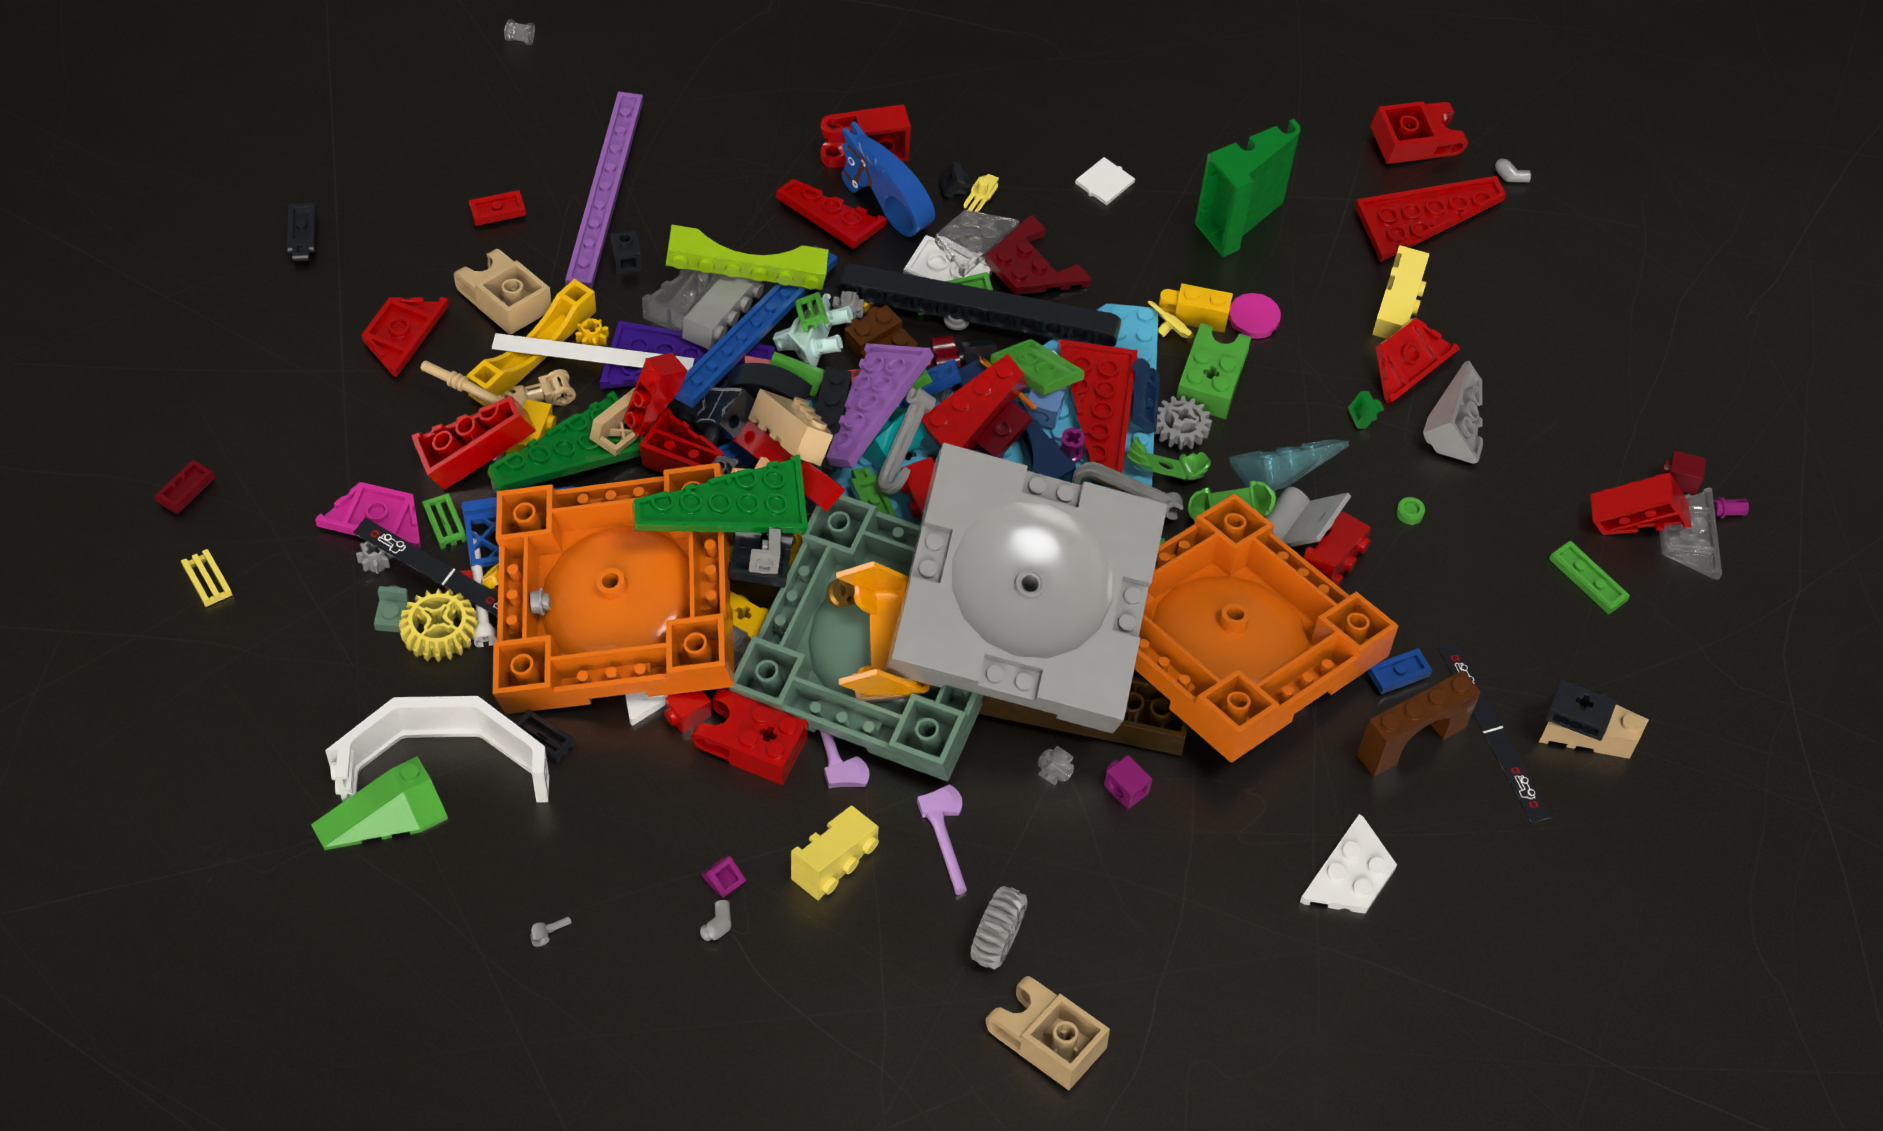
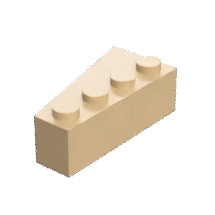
(792, 425)

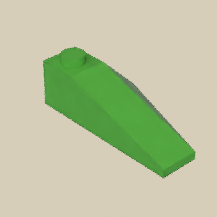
(389, 805)

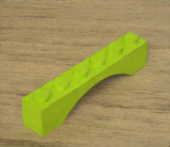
(695, 251)

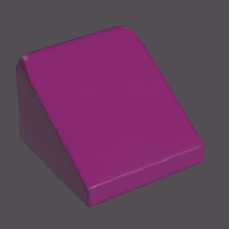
(723, 876)

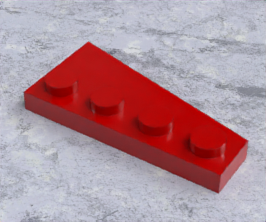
(831, 213)

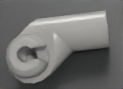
(1510, 173)
(719, 924)

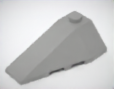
(1456, 418)

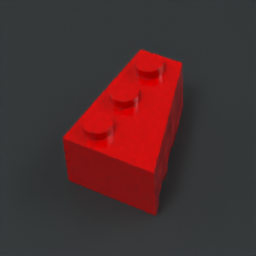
(674, 445)
(1641, 504)

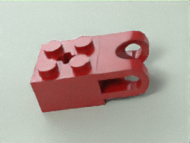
(884, 125)
(1416, 132)
(753, 736)

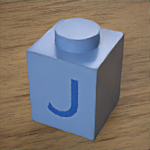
(1047, 407)

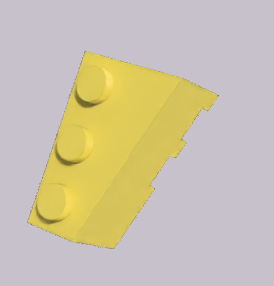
(833, 853)

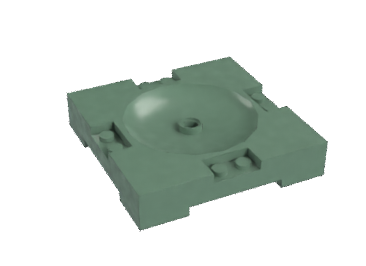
(813, 645)

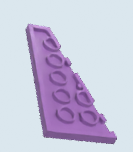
(874, 395)

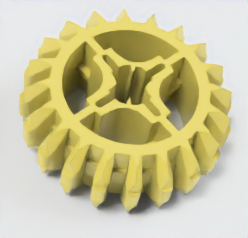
(439, 634)

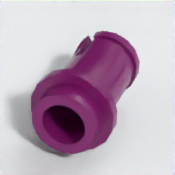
(1730, 507)

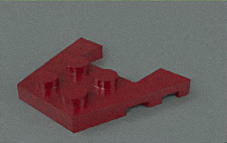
(1025, 268)

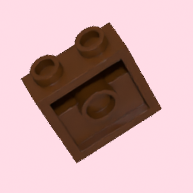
(878, 327)

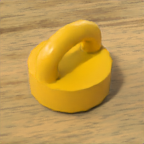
(490, 579)

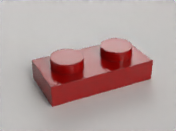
(497, 208)

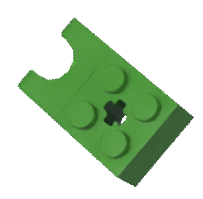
(1213, 371)

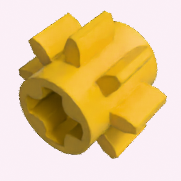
(592, 333)

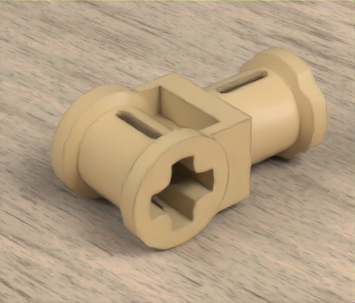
(550, 389)

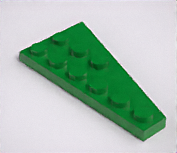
(560, 452)
(731, 503)

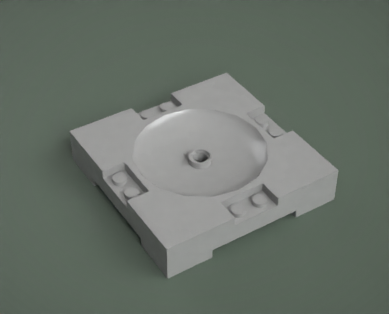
(980, 631)

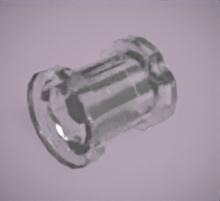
(519, 32)

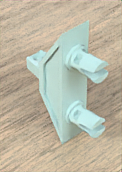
(815, 342)

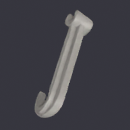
(920, 404)
(1128, 485)

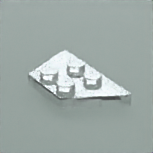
(971, 237)
(1697, 545)

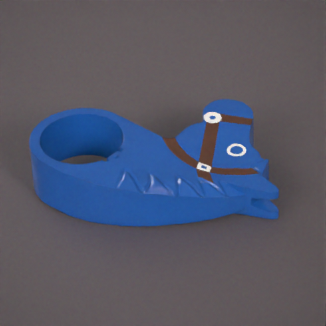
(893, 183)

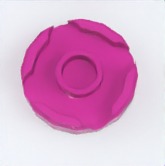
(1254, 315)

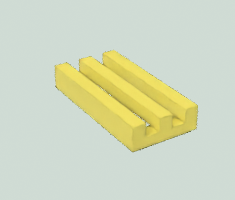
(198, 561)

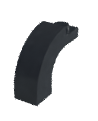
(769, 378)

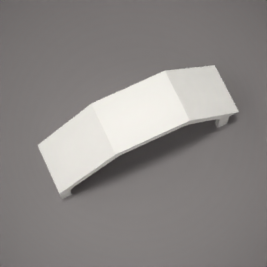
(434, 718)

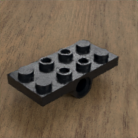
(741, 557)

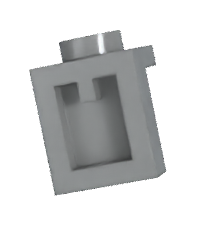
(767, 558)

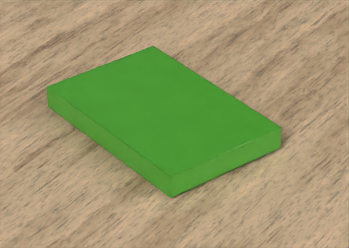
(1042, 368)

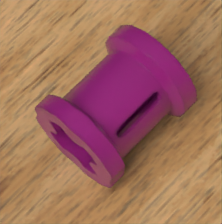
(1072, 443)

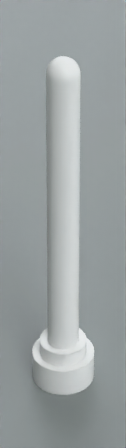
(484, 630)

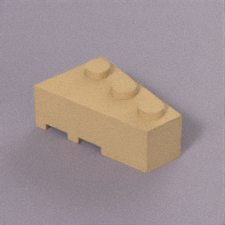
(1619, 740)

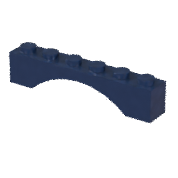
(1043, 451)

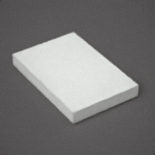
(932, 263)

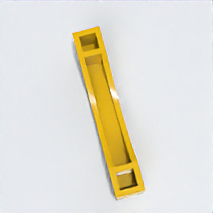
(503, 372)

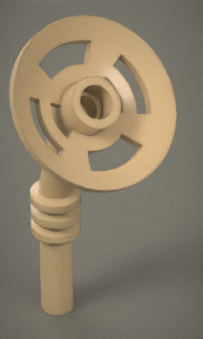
(461, 383)

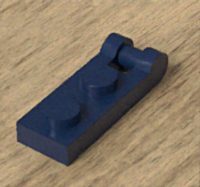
(1145, 396)

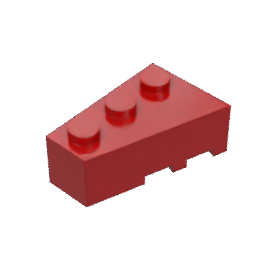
(1339, 547)

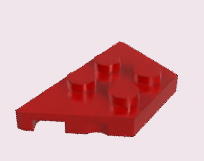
(401, 329)
(1410, 356)

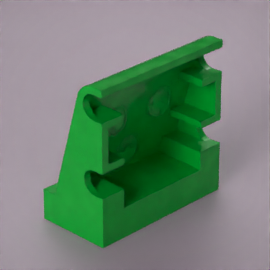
(1245, 186)

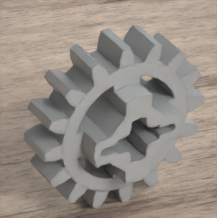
(1182, 422)

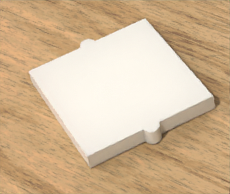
(1105, 181)

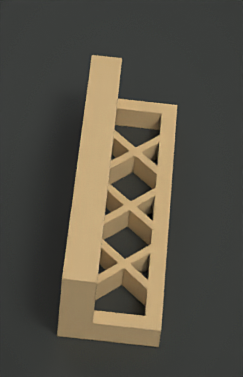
(608, 423)

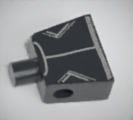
(723, 413)

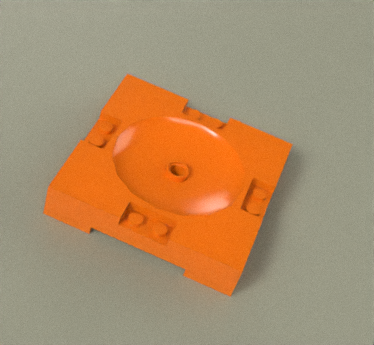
(1249, 629)
(652, 633)

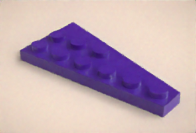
(660, 341)

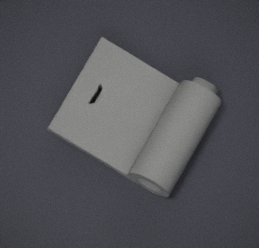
(1304, 521)

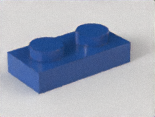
(1400, 671)

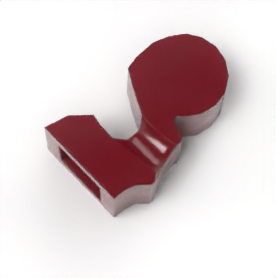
(944, 350)

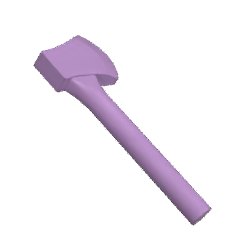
(843, 774)
(935, 806)

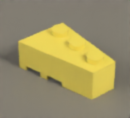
(1401, 292)

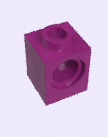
(1127, 781)

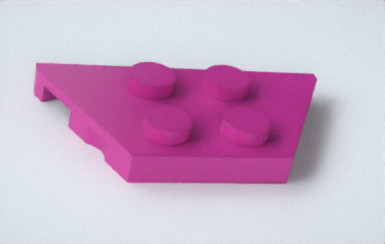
(381, 505)

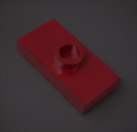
(1004, 430)
(185, 486)

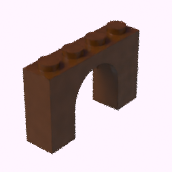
(1443, 706)

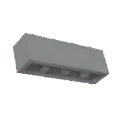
(720, 309)

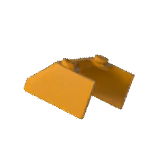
(881, 595)

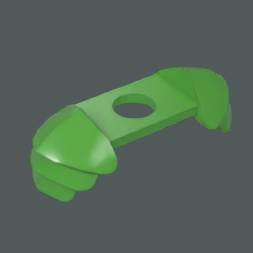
(1186, 468)
(1258, 496)

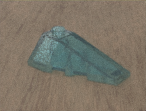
(1286, 464)

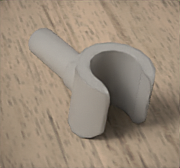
(540, 931)

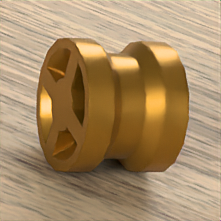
(835, 596)

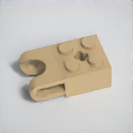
(505, 292)
(1050, 1033)

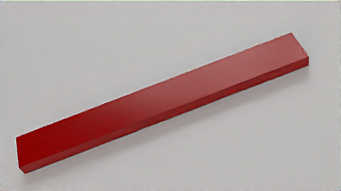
(816, 484)

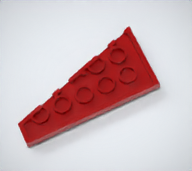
(1421, 213)
(1102, 398)

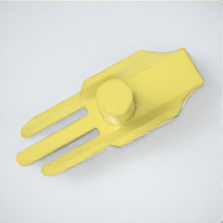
(982, 191)
(1171, 322)

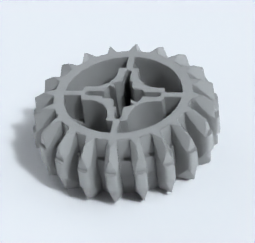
(998, 927)

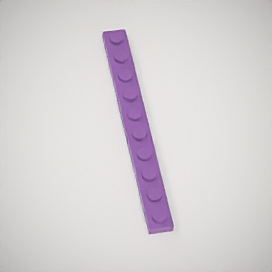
(604, 189)

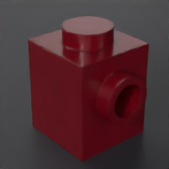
(1686, 470)

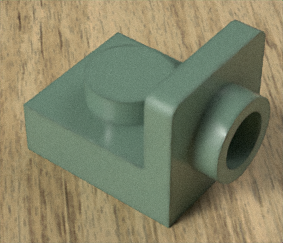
(390, 607)

